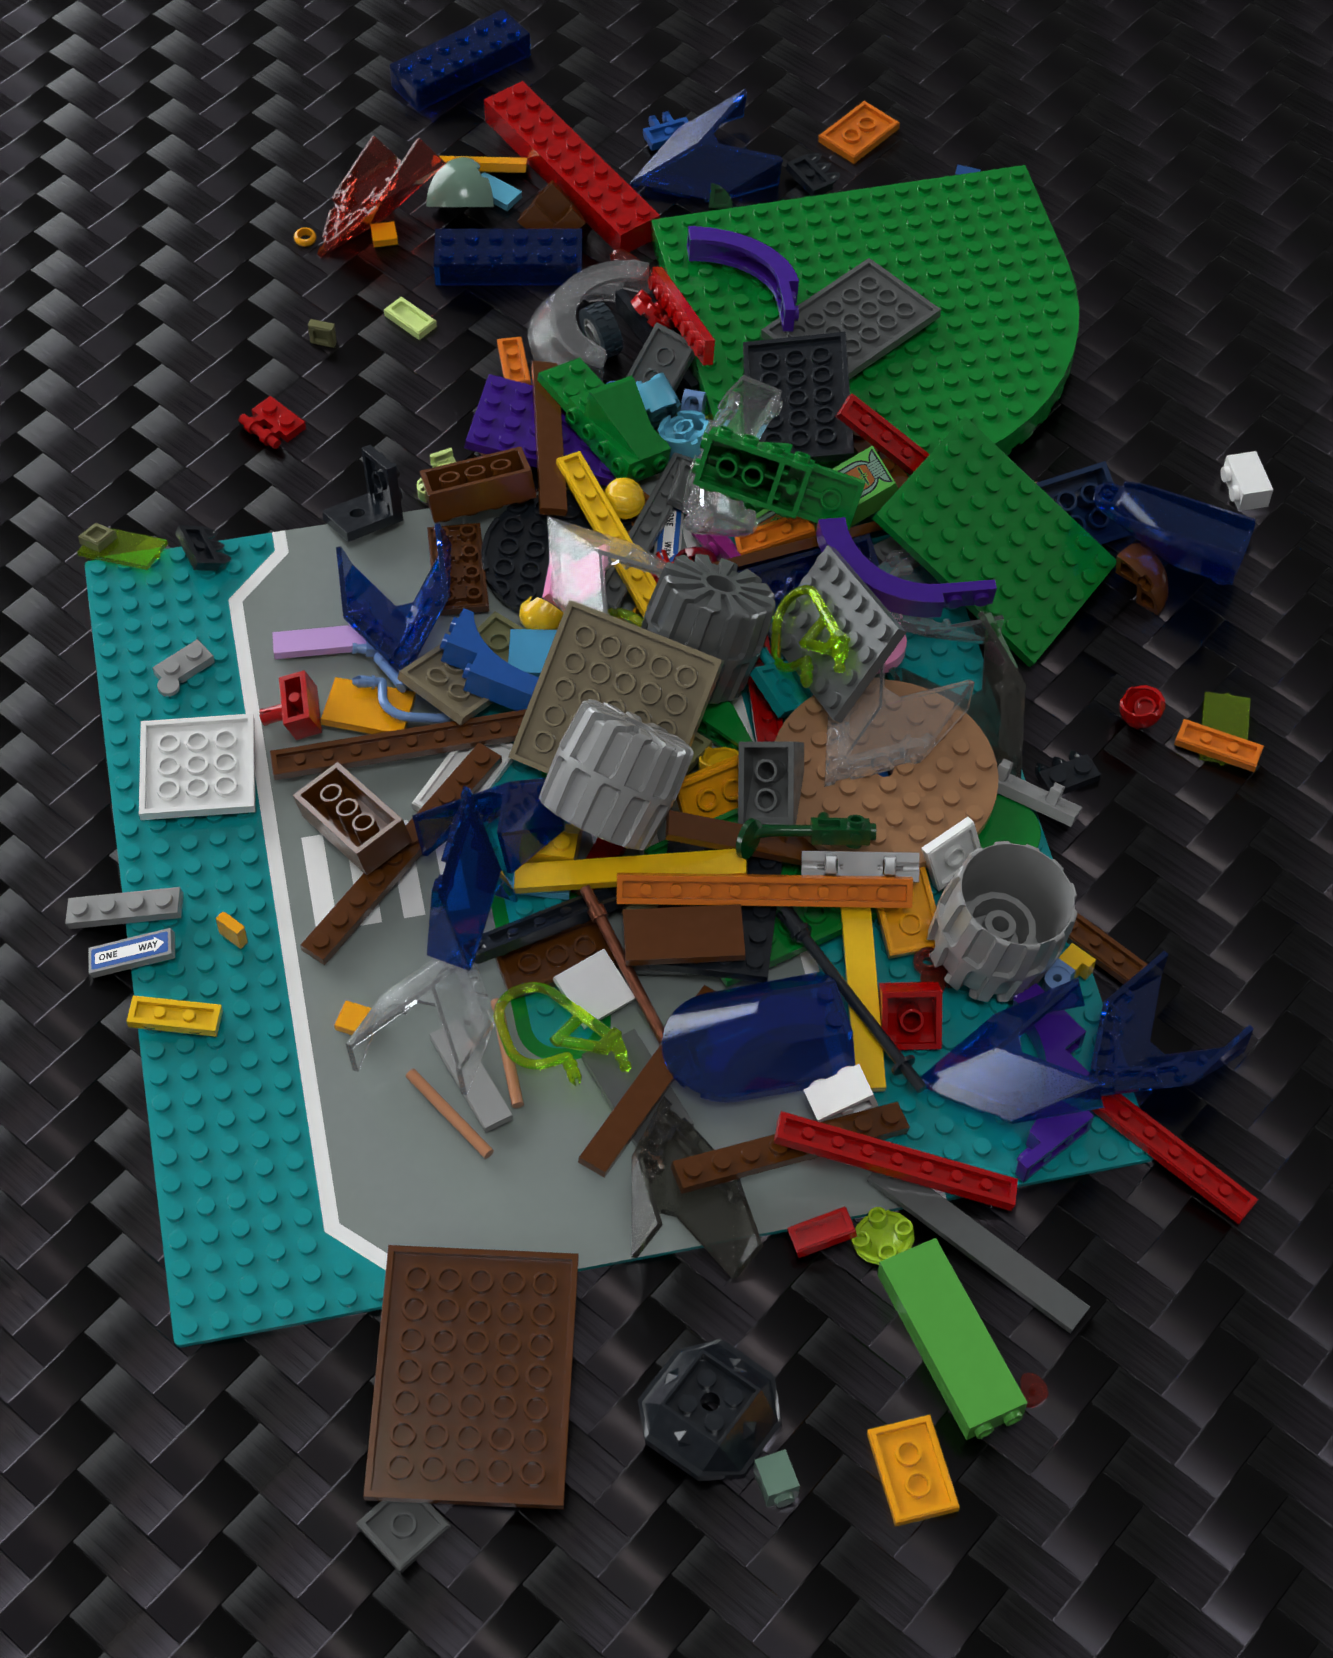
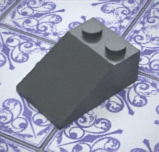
(770, 781)

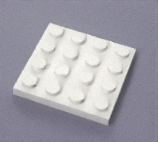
(197, 766)

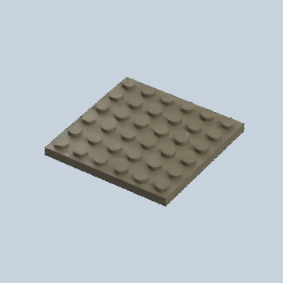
(616, 665)

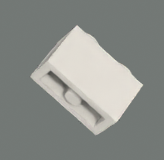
(1246, 481)
(840, 1094)

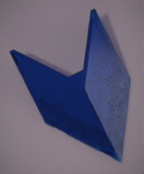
(695, 159)
(395, 630)
(522, 826)
(467, 887)
(1123, 1051)
(998, 1078)

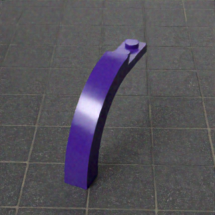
(752, 257)
(896, 593)

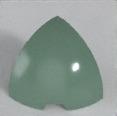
(459, 186)

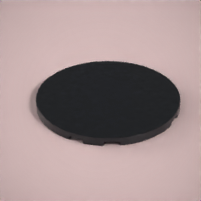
(518, 550)

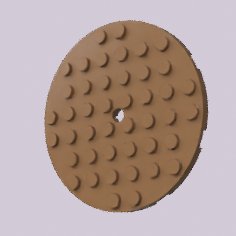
(912, 802)

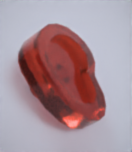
(1033, 1389)

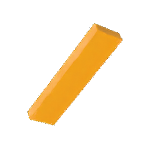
(496, 164)

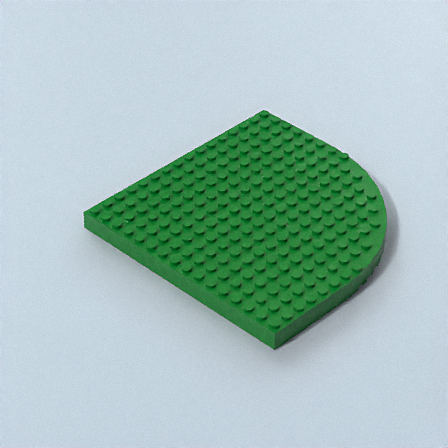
(962, 242)

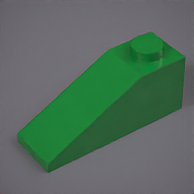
(723, 726)

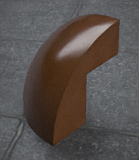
(551, 211)
(1146, 571)

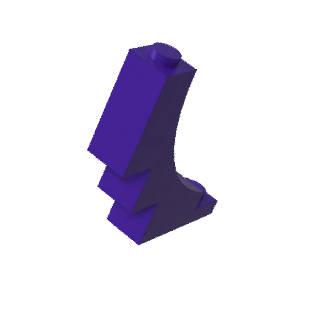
(1054, 1040)

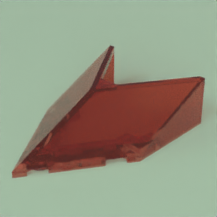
(375, 189)

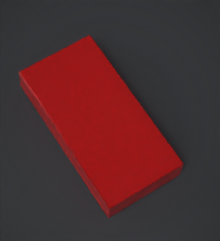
(822, 1232)

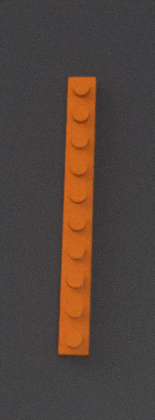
(765, 890)

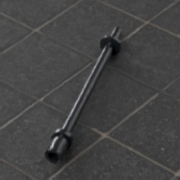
(801, 933)

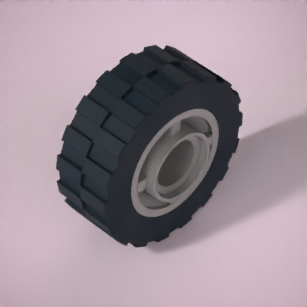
(601, 328)

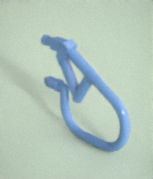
(364, 681)

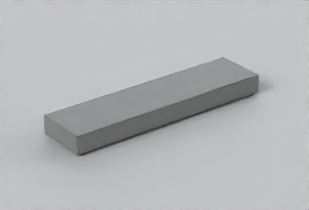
(483, 1094)

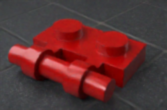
(277, 418)

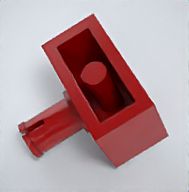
(298, 706)

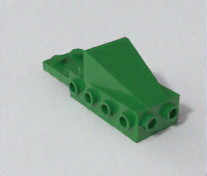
(608, 419)
(774, 477)

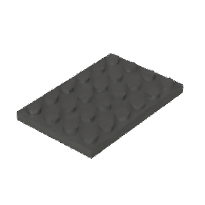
(868, 306)
(859, 614)

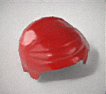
(1142, 706)

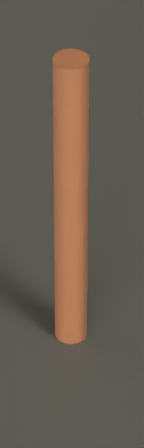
(510, 1071)
(449, 1113)

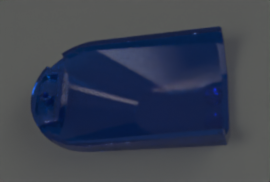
(1179, 528)
(759, 1038)

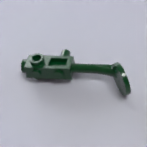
(822, 830)

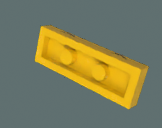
(174, 1016)

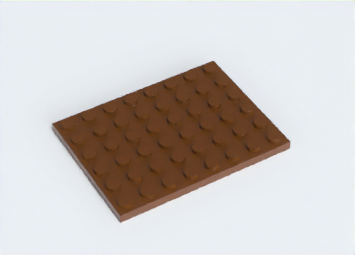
(473, 1378)

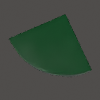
(719, 198)

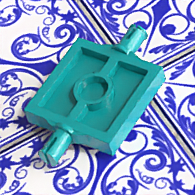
(779, 688)

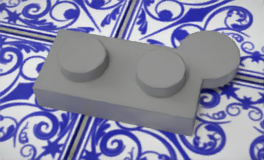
(181, 667)

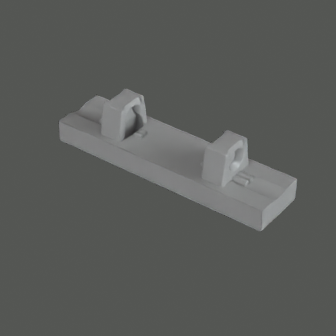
(1046, 802)
(861, 864)

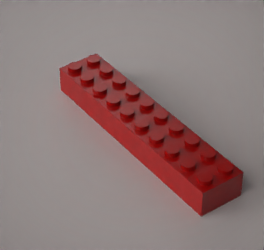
(563, 156)

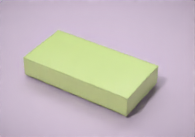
(410, 318)

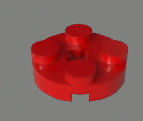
(653, 312)

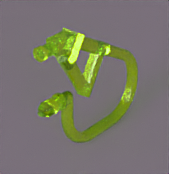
(835, 646)
(610, 1040)

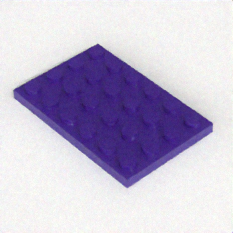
(507, 422)

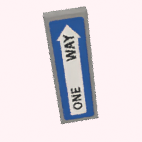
(671, 535)
(131, 952)

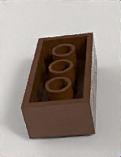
(478, 484)
(352, 818)

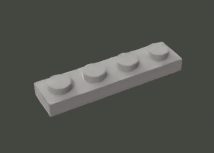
(124, 908)

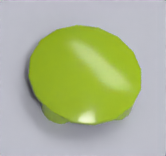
(882, 1235)

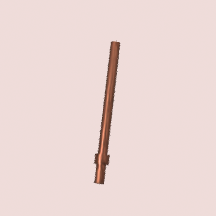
(599, 915)

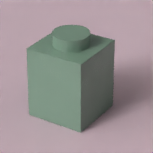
(776, 1479)

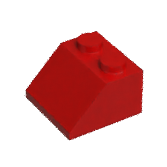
(912, 1014)

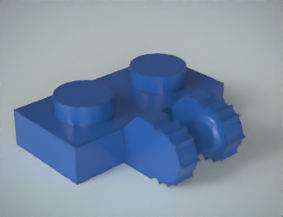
(659, 133)

